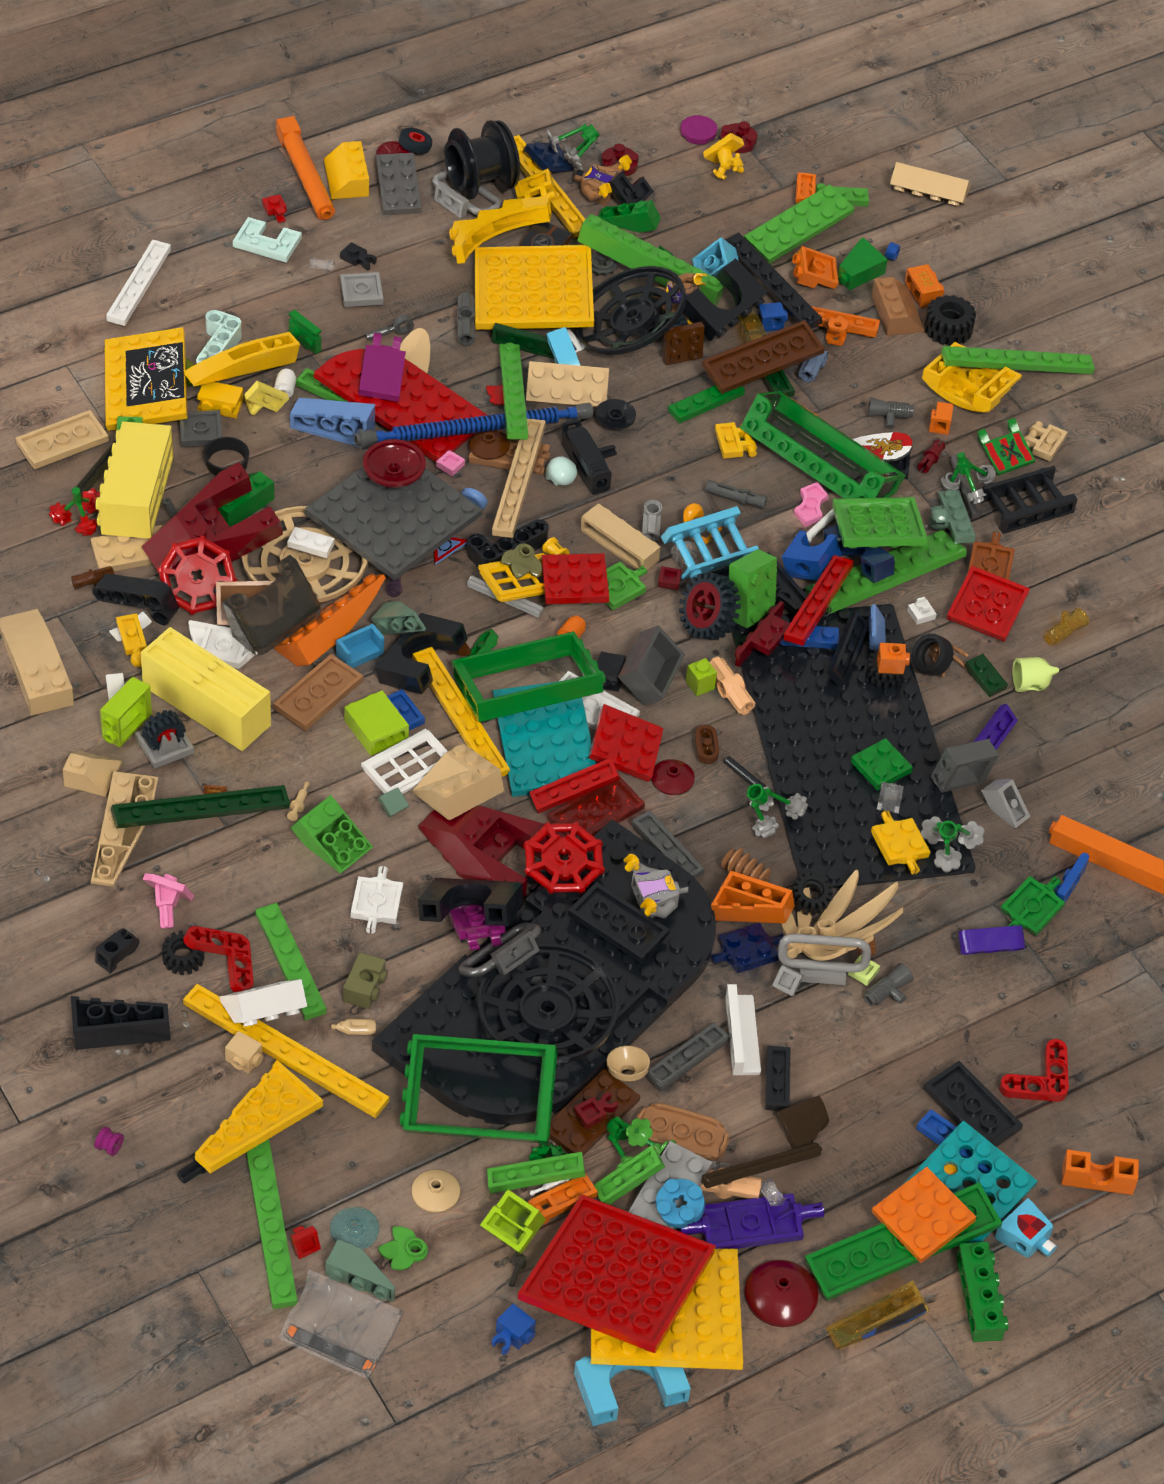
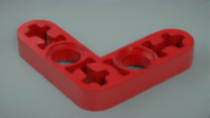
(233, 945)
(1046, 1084)

